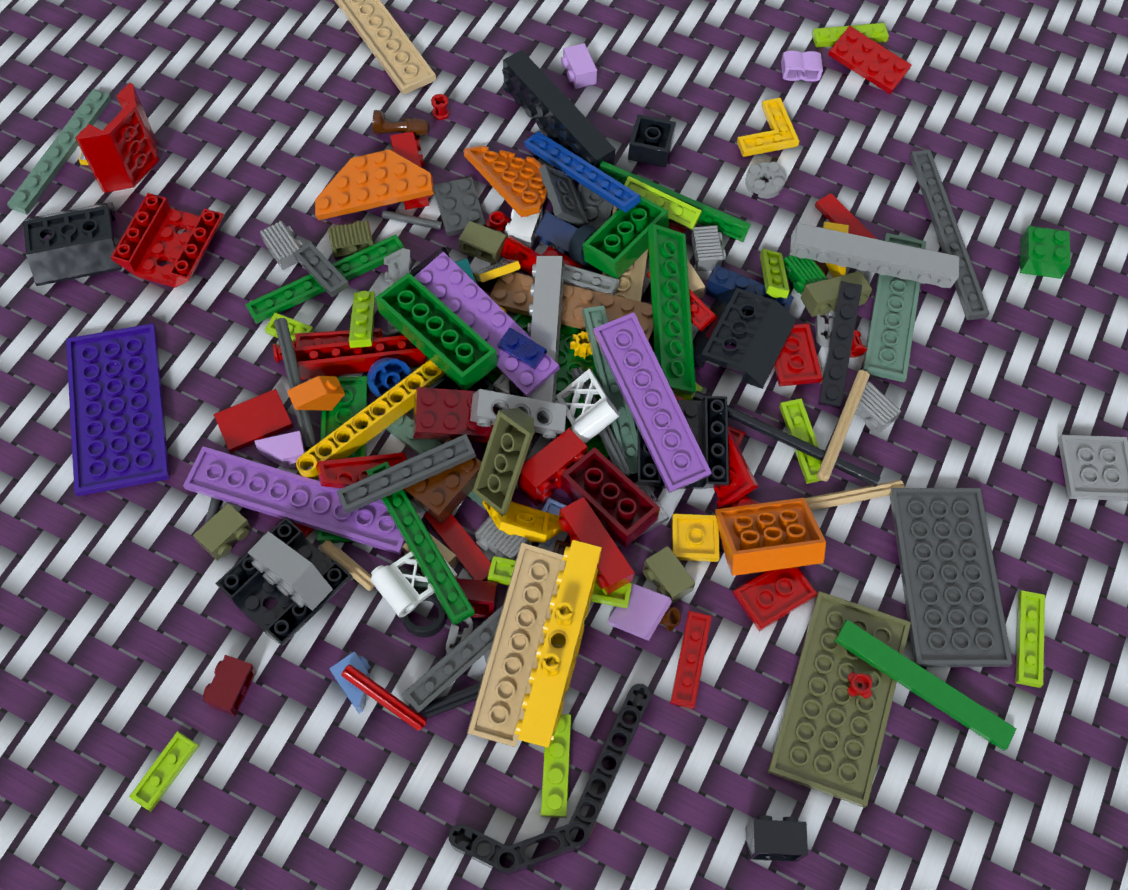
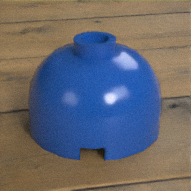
(386, 374)

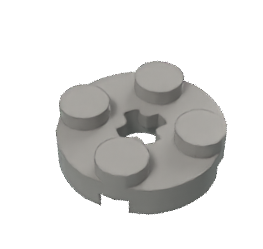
(769, 171)

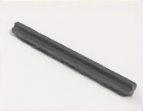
(294, 379)
(606, 434)

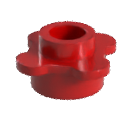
(497, 216)
(864, 680)

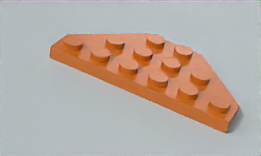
(512, 177)
(372, 183)

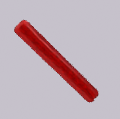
(383, 697)

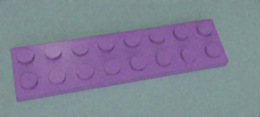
(485, 317)
(651, 402)

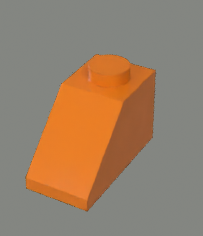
(317, 394)

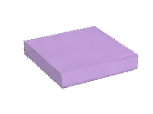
(643, 612)

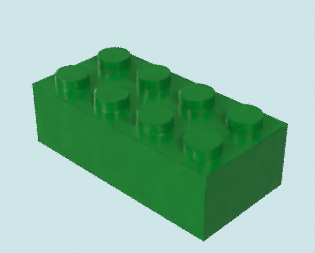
(623, 237)

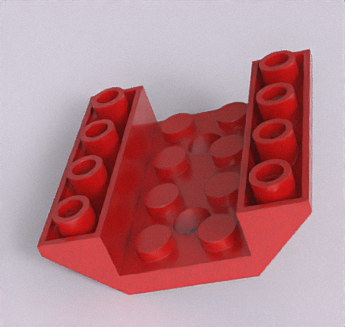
(124, 148)
(154, 239)

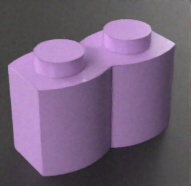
(801, 66)

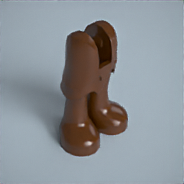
(382, 126)

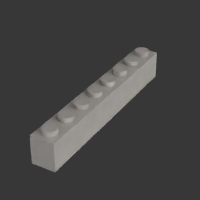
(874, 255)
(546, 316)

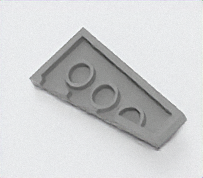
(398, 266)

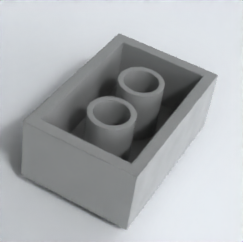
(290, 571)

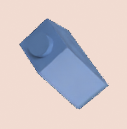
(354, 694)

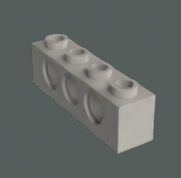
(552, 413)

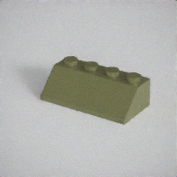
(504, 458)

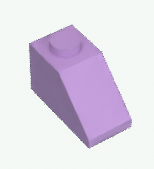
(282, 449)

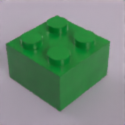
(1045, 252)

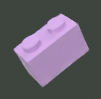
(579, 66)

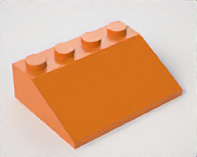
(770, 536)

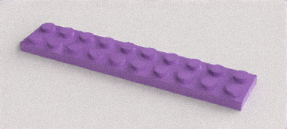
(290, 496)

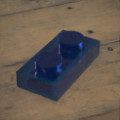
(522, 348)

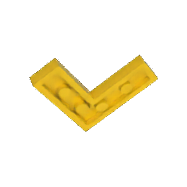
(781, 134)

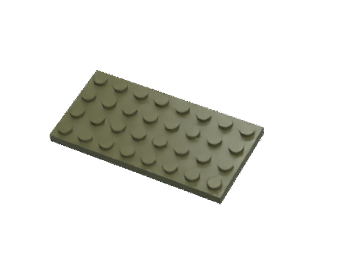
(825, 733)

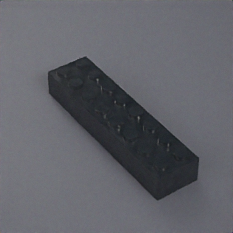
(554, 110)

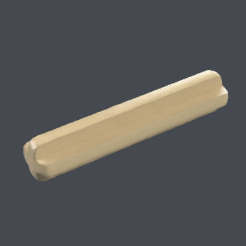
(348, 564)

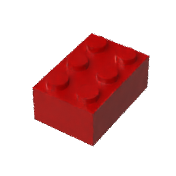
(543, 471)

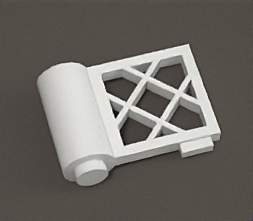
(594, 416)
(396, 587)

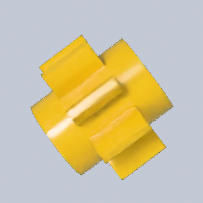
(581, 345)

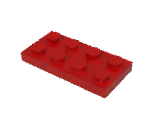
(869, 60)

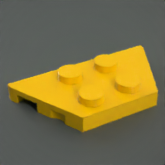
(526, 522)

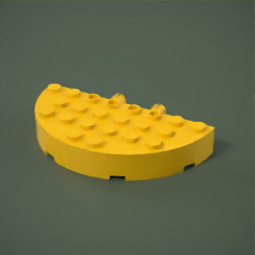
(561, 645)

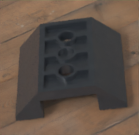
(70, 249)
(756, 337)
(710, 428)
(251, 591)

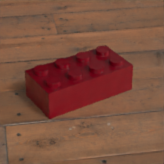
(446, 415)
(611, 495)

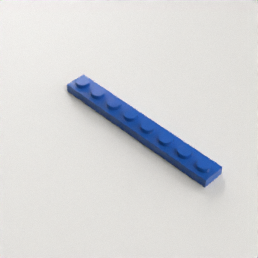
(582, 172)

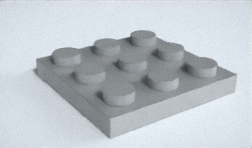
(1095, 467)

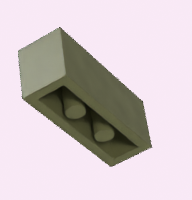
(822, 295)

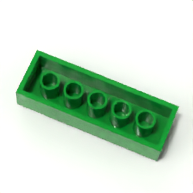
(437, 331)

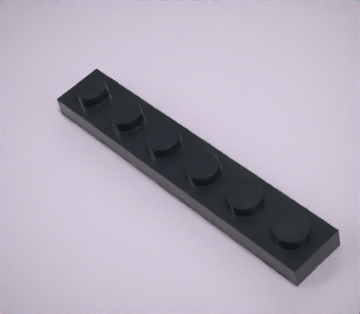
(840, 344)

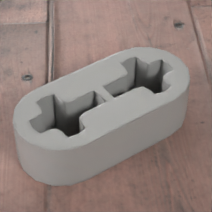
(820, 327)
(454, 634)

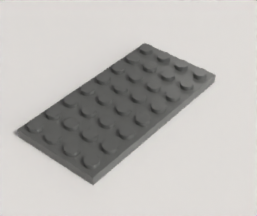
(949, 578)

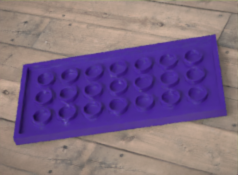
(116, 410)

